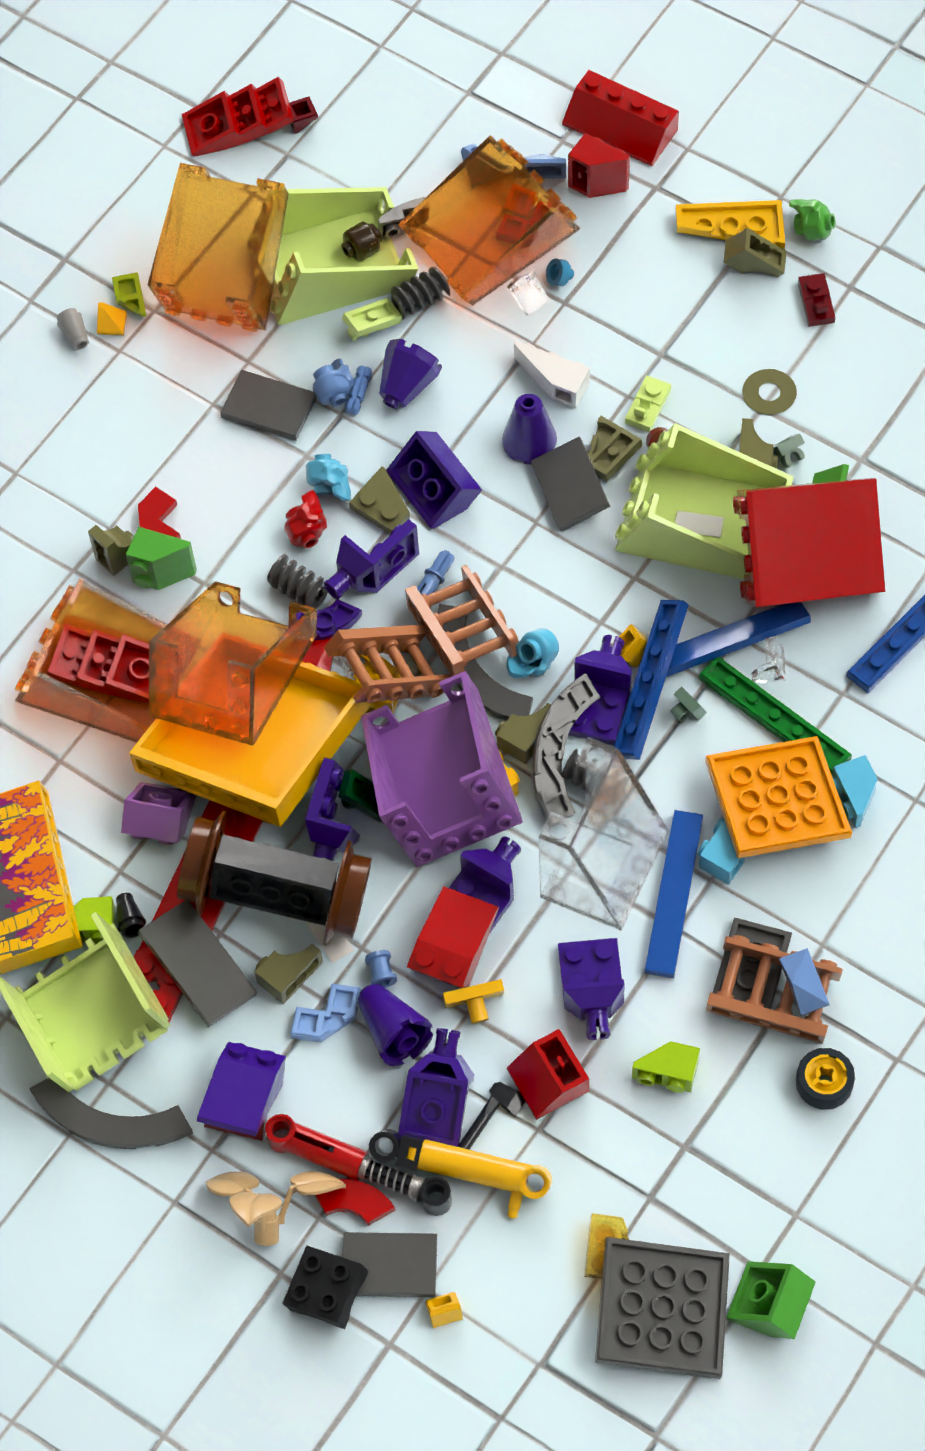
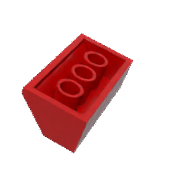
(621, 117)

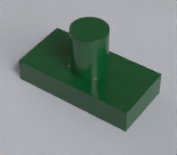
(359, 793)

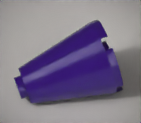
(528, 430)
(393, 1025)

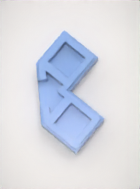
(319, 1024)

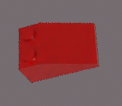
(453, 938)

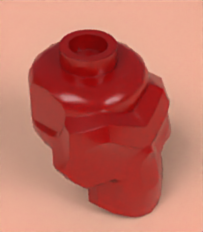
(305, 522)

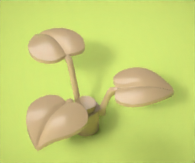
(262, 1207)

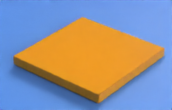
(778, 797)

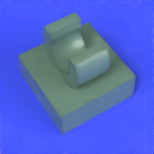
(788, 446)
(686, 706)

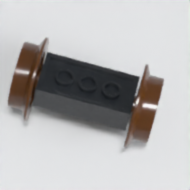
(273, 879)

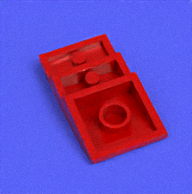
(237, 117)
(102, 663)

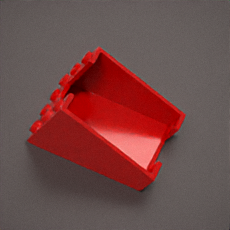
(811, 541)

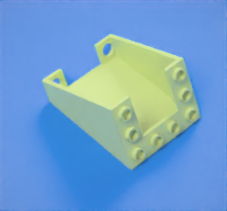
(311, 265)
(693, 477)

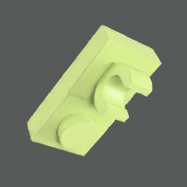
(371, 318)
(648, 403)

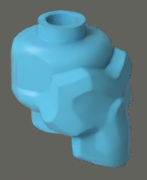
(328, 477)
(534, 654)

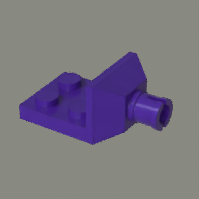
(373, 571)
(612, 682)
(327, 834)
(488, 875)
(592, 982)
(437, 1092)

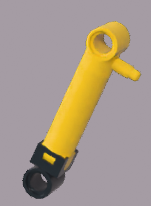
(419, 1153)

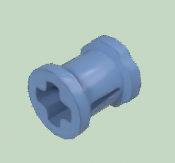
(380, 968)

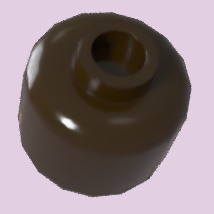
(361, 241)

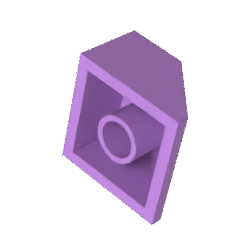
(157, 813)

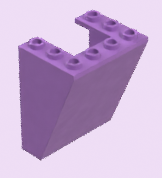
(440, 775)

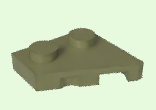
(611, 448)
(381, 502)

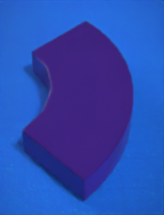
(335, 618)

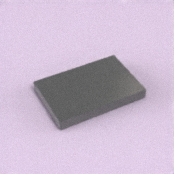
(268, 405)
(570, 483)
(748, 967)
(395, 1261)

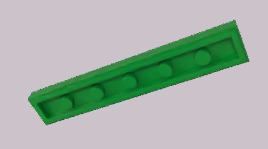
(767, 709)

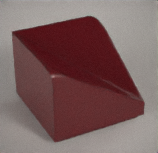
(303, 113)

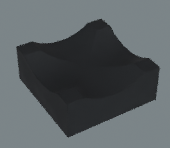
(325, 1286)

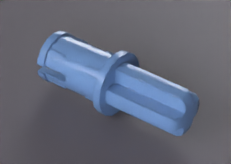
(436, 573)

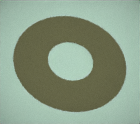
(787, 391)

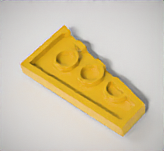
(730, 218)

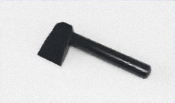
(500, 1095)

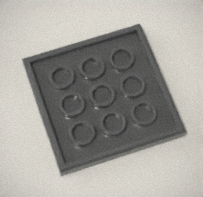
(662, 1308)

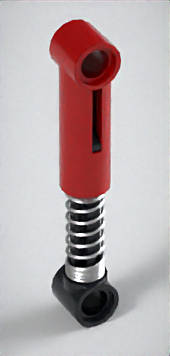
(355, 1163)

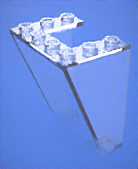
(610, 845)

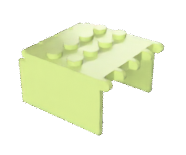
(88, 1011)

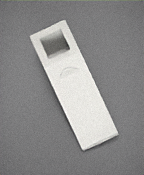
(557, 376)

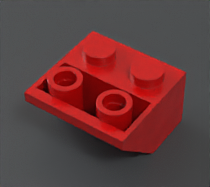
(597, 168)
(548, 1074)

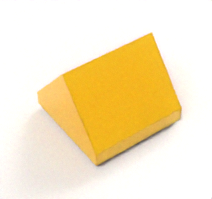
(444, 1309)

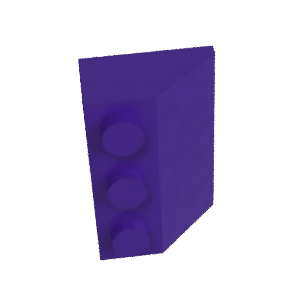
(433, 478)

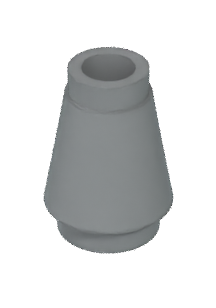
(73, 327)

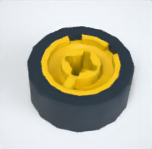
(824, 1093)

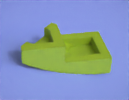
(129, 293)

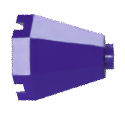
(406, 373)

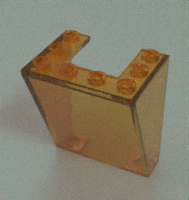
(489, 220)
(219, 248)
(88, 609)
(224, 666)

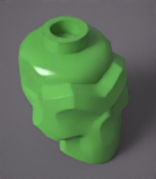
(812, 219)

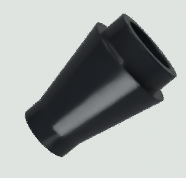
(129, 916)

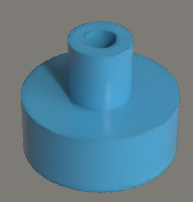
(559, 272)

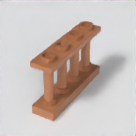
(390, 641)
(443, 641)
(752, 1010)

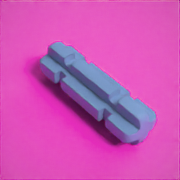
(358, 391)

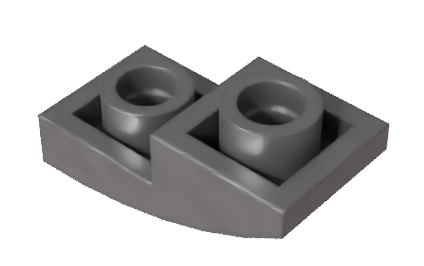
(389, 222)

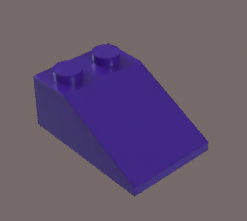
(242, 1088)

